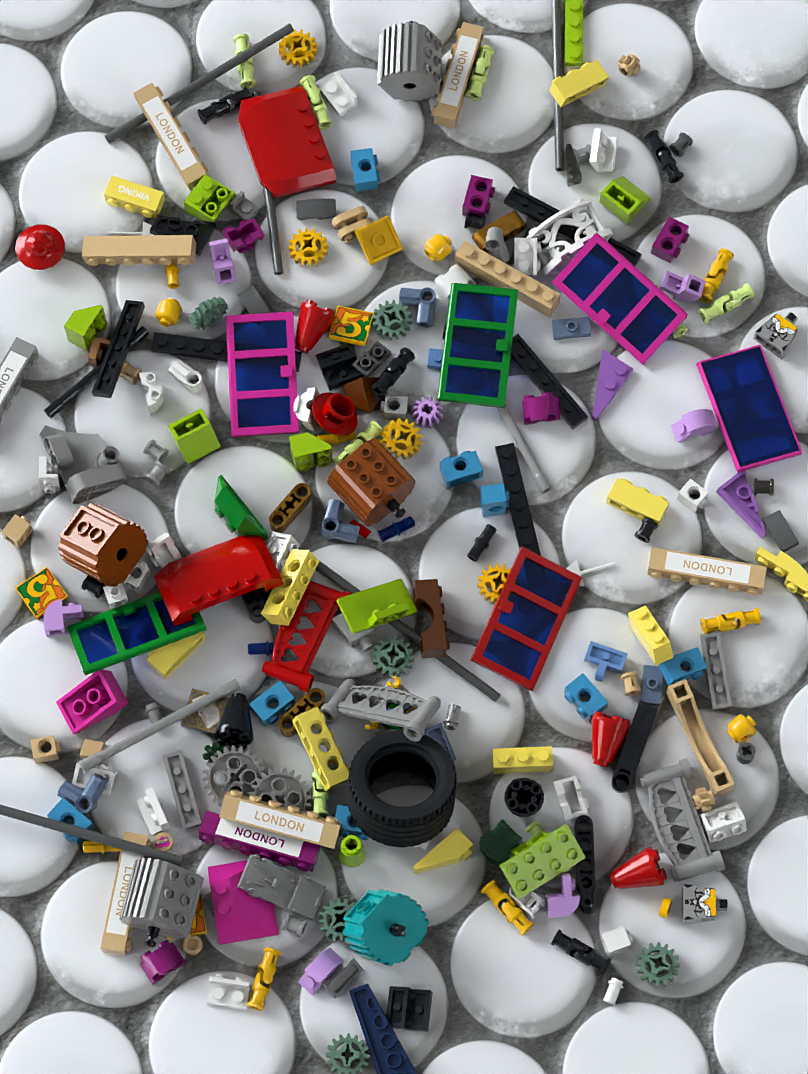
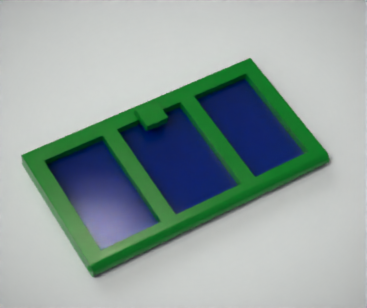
(477, 345)
(128, 632)

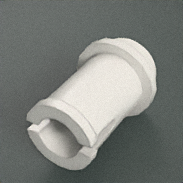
(613, 991)

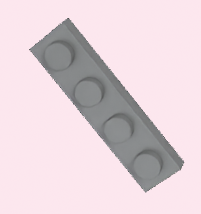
(716, 671)
(182, 790)

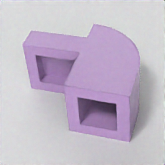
(222, 261)
(683, 289)
(694, 422)
(57, 614)
(563, 903)
(320, 970)

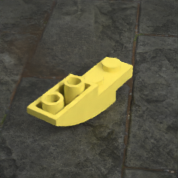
(785, 566)

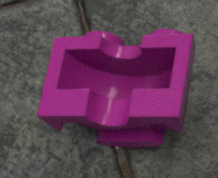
(244, 235)
(541, 408)
(161, 961)

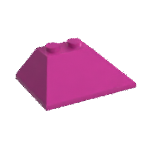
(235, 912)

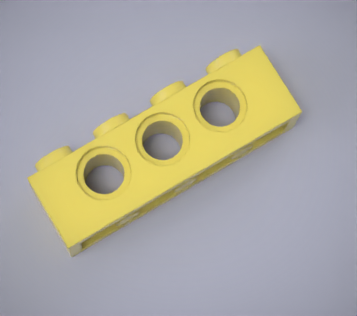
(295, 577)
(320, 759)

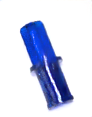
(396, 528)
(261, 648)

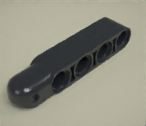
(633, 747)
(587, 895)

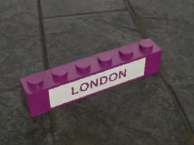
(253, 840)

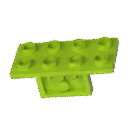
(376, 606)
(541, 860)

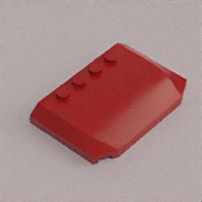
(285, 142)
(216, 576)

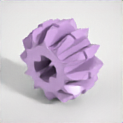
(424, 418)

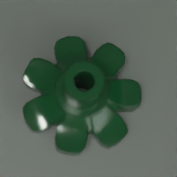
(211, 750)

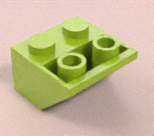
(208, 199)
(623, 199)
(85, 325)
(194, 436)
(309, 451)

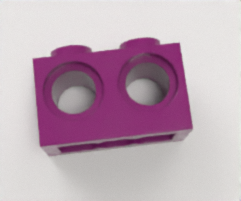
(474, 196)
(668, 239)

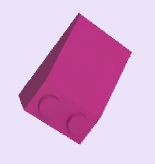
(92, 701)

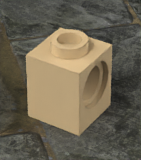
(17, 530)
(37, 746)

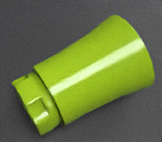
(353, 857)

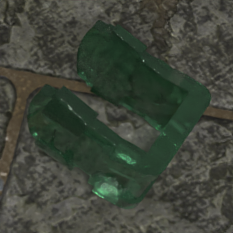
(499, 843)

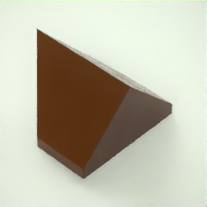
(361, 394)

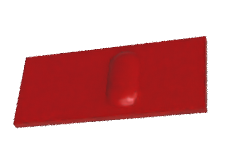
(364, 532)

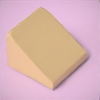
(90, 747)

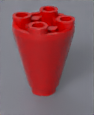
(312, 325)
(607, 737)
(640, 871)

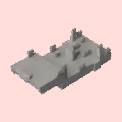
(281, 887)

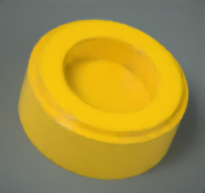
(665, 908)

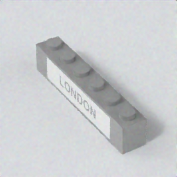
(14, 369)

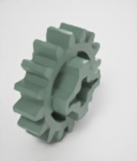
(208, 313)
(393, 323)
(400, 657)
(333, 914)
(650, 961)
(338, 1055)

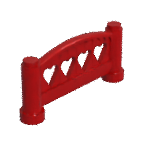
(297, 671)

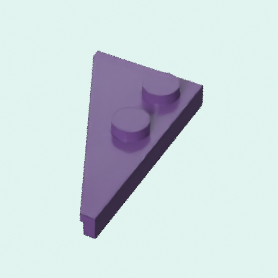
(611, 378)
(739, 497)

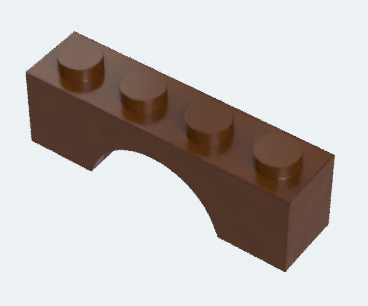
(427, 596)

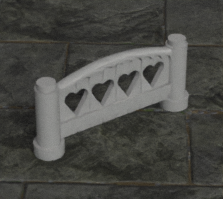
(413, 722)
(674, 779)

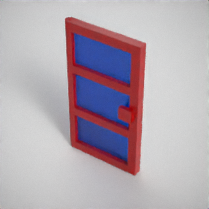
(526, 618)

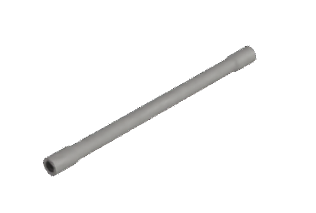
(539, 477)
(223, 691)

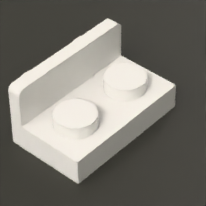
(339, 94)
(603, 152)
(526, 255)
(48, 481)
(280, 548)
(106, 770)
(152, 812)
(723, 822)
(228, 992)

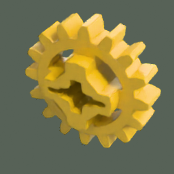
(298, 48)
(306, 254)
(401, 430)
(490, 581)

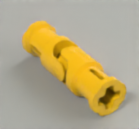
(716, 274)
(727, 622)
(509, 908)
(265, 974)

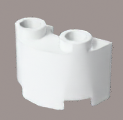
(455, 275)
(154, 390)
(303, 408)
(162, 550)
(570, 797)

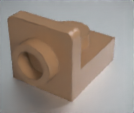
(97, 350)

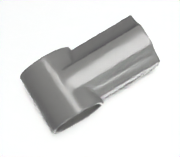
(496, 244)

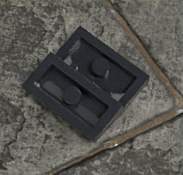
(338, 367)
(409, 1008)

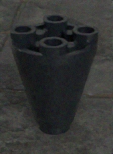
(235, 723)
(522, 792)

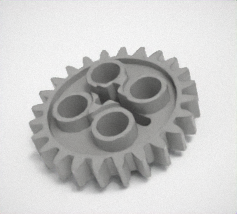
(221, 765)
(265, 786)

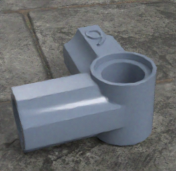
(426, 309)
(341, 530)
(76, 796)

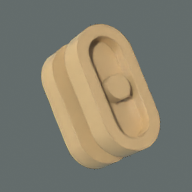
(350, 222)

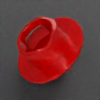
(40, 247)
(335, 413)

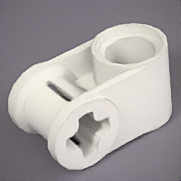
(527, 902)

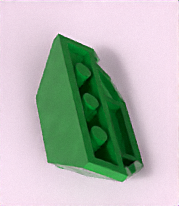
(235, 512)

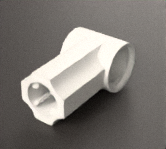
(186, 376)

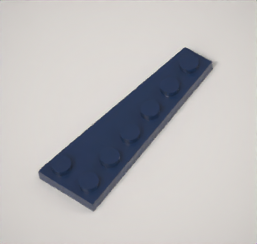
(380, 1037)

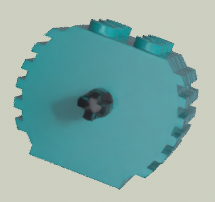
(385, 926)

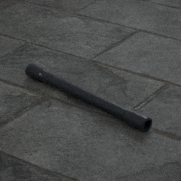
(59, 403)

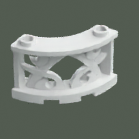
(561, 259)

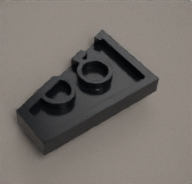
(175, 226)

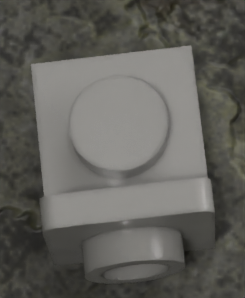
(243, 207)

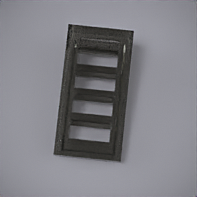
(573, 171)

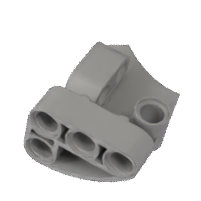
(83, 463)

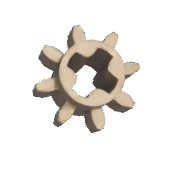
(629, 65)
(703, 799)

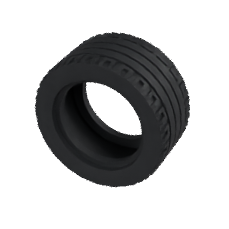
(396, 824)

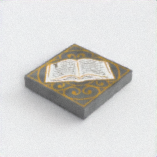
(207, 718)

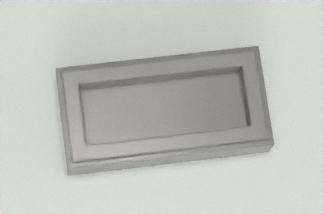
(342, 976)

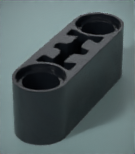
(251, 606)

